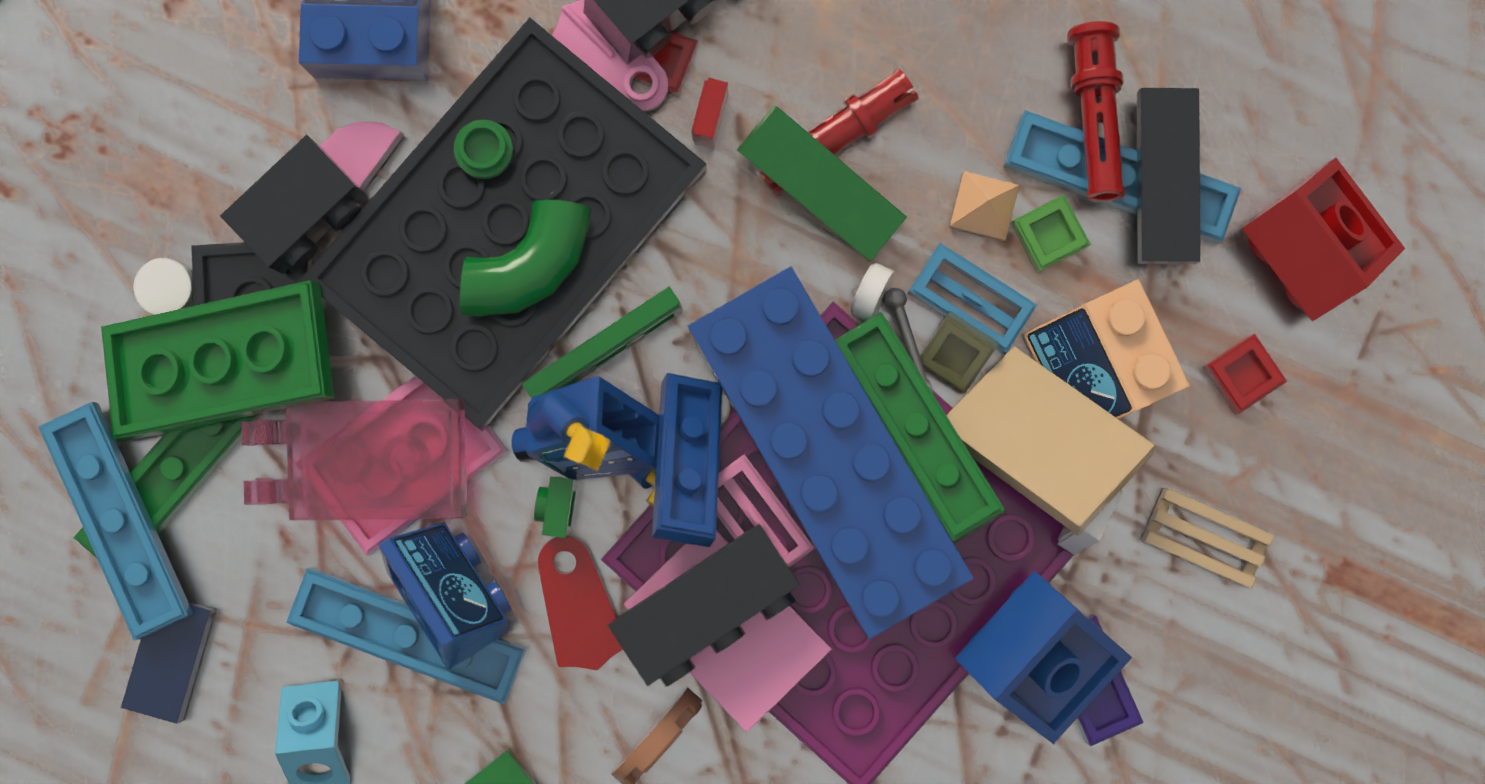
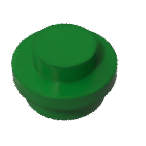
(483, 149)

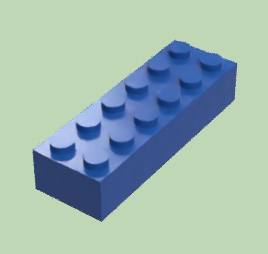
(829, 452)

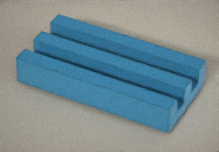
(982, 278)

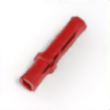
(860, 116)

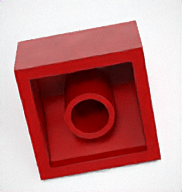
(1323, 240)

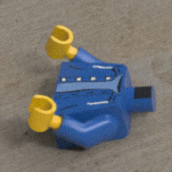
(591, 433)

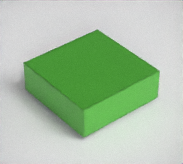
(1050, 233)

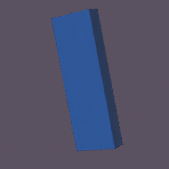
(687, 461)

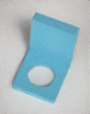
(310, 733)

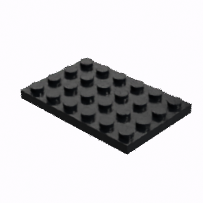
(406, 249)

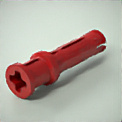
(1091, 84)

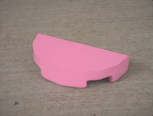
(362, 149)

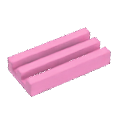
(726, 478)

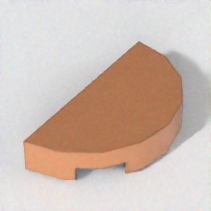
(658, 738)

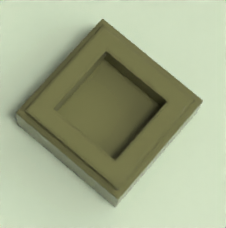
(957, 352)

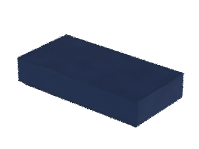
(168, 667)

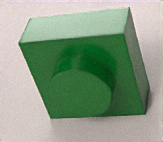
(556, 506)

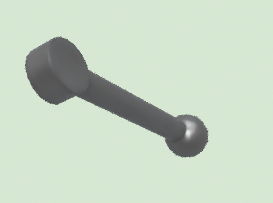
(896, 300)

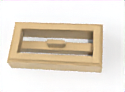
(1252, 558)

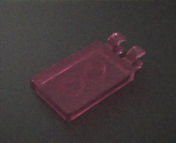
(366, 460)

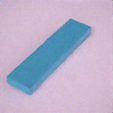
(1057, 156)
(115, 520)
(391, 632)

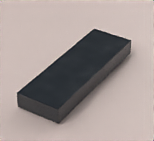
(1168, 176)

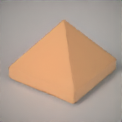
(984, 206)

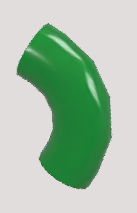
(533, 267)

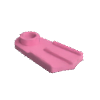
(588, 44)

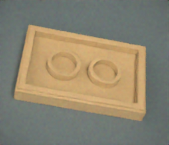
(1048, 440)

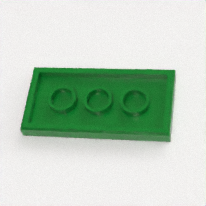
(217, 361)

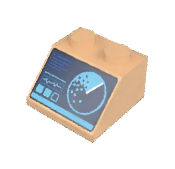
(1111, 351)

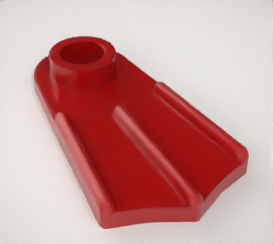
(577, 607)

